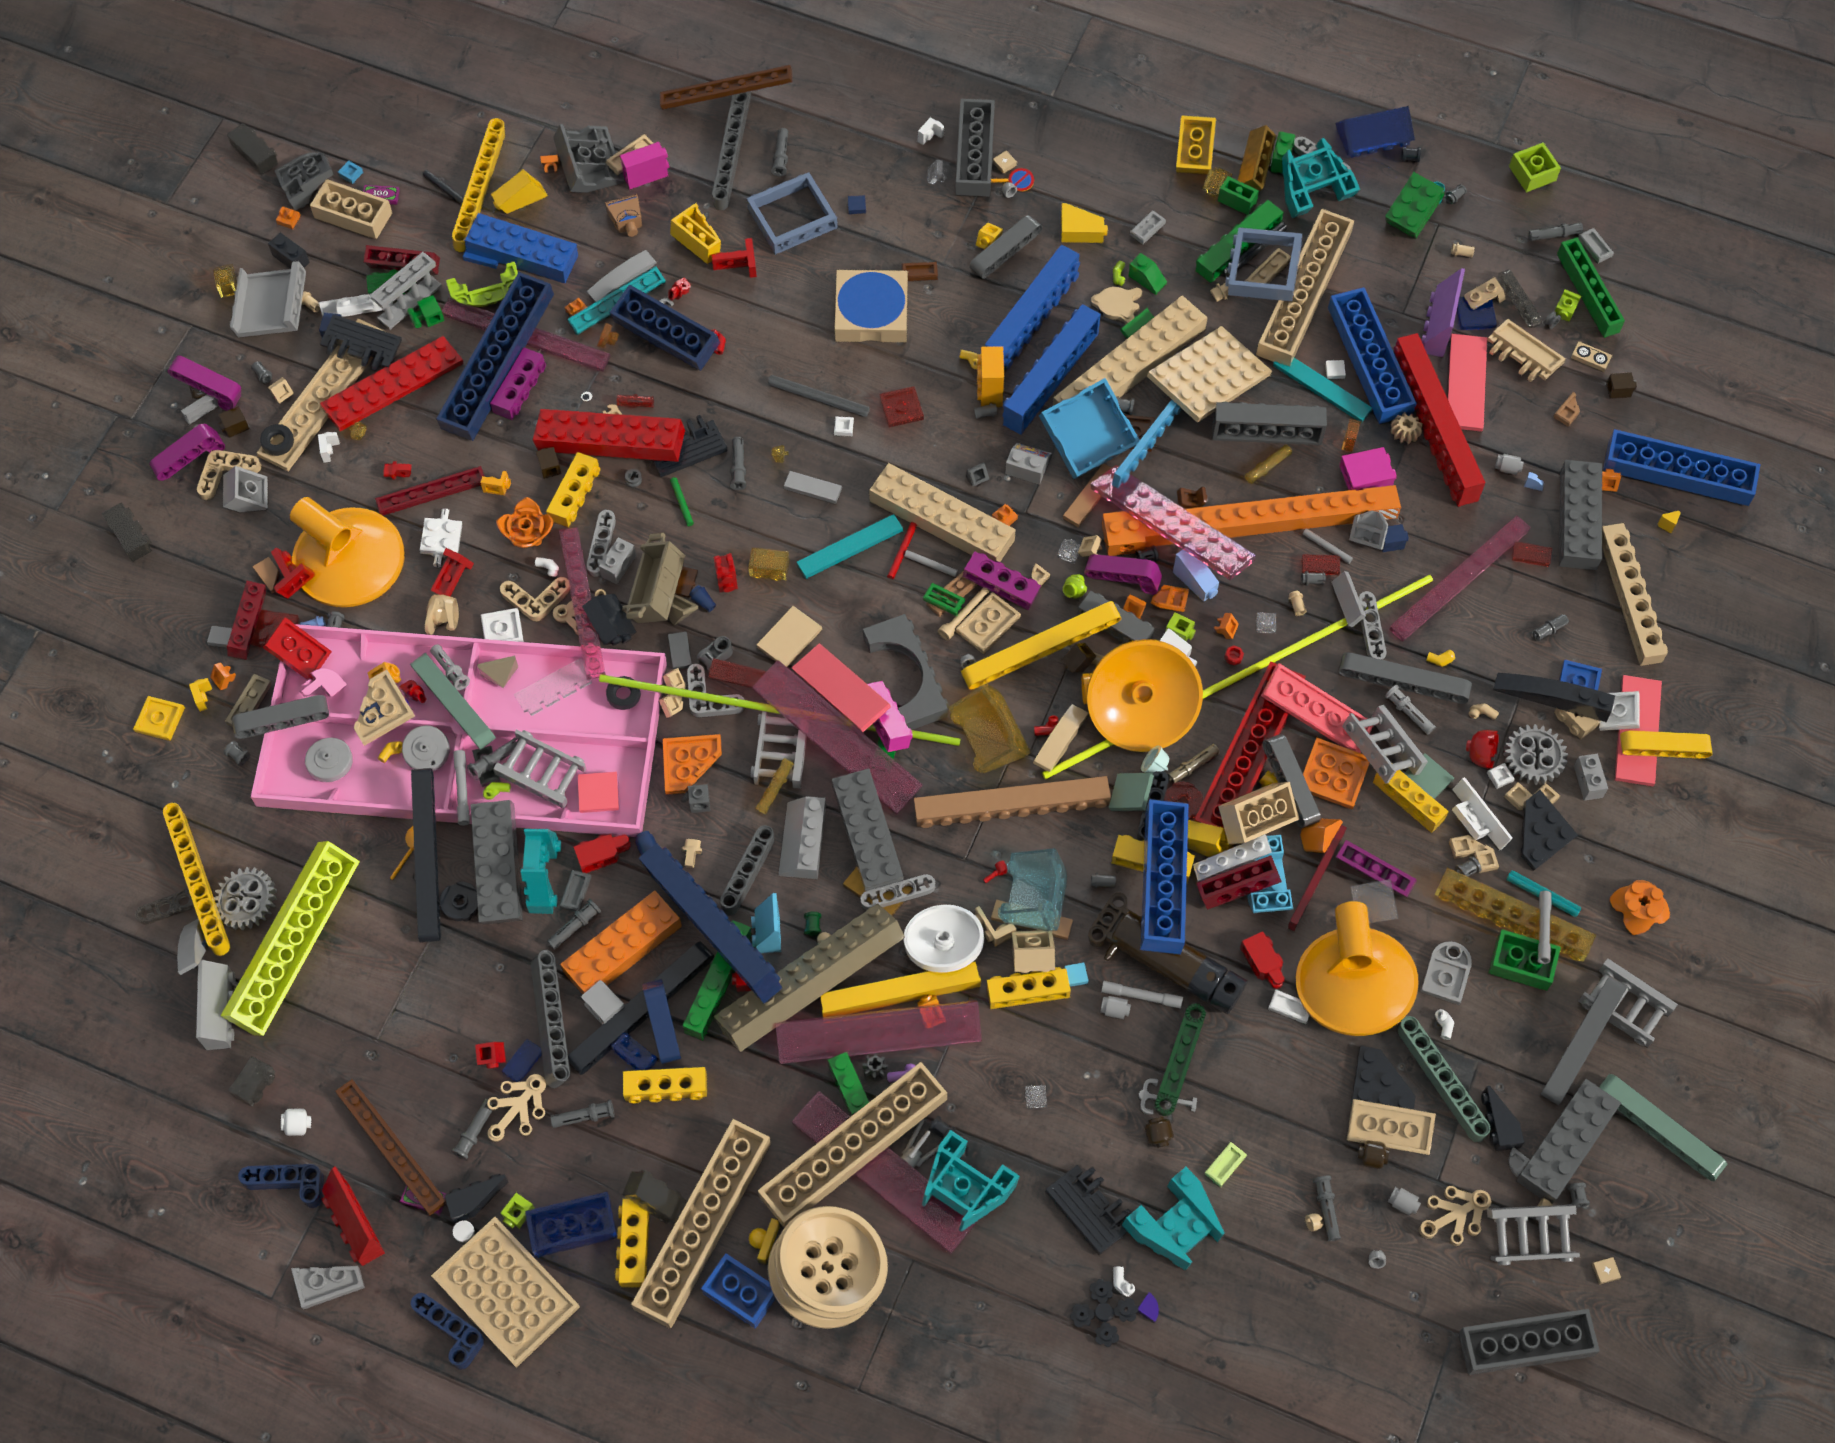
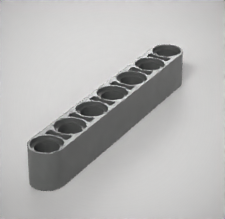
(1406, 677)
(547, 1027)
(1584, 1040)

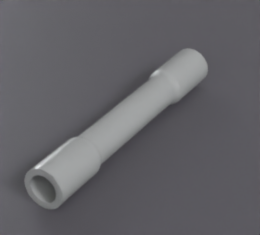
(462, 808)
(1544, 932)
(1164, 999)

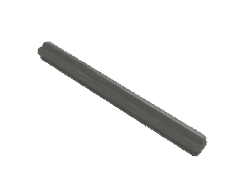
(819, 395)

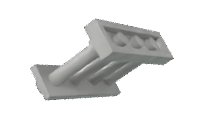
(399, 283)
(1396, 737)
(797, 757)
(540, 787)
(1644, 993)
(1542, 1215)

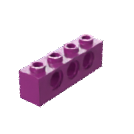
(527, 360)
(1006, 589)
(1376, 868)

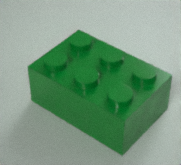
(1414, 205)
(1517, 960)

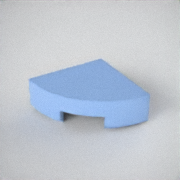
(1533, 482)

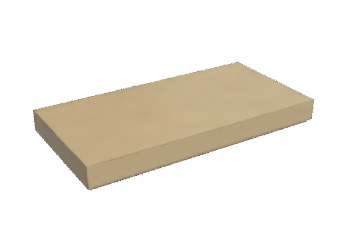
(1391, 1125)

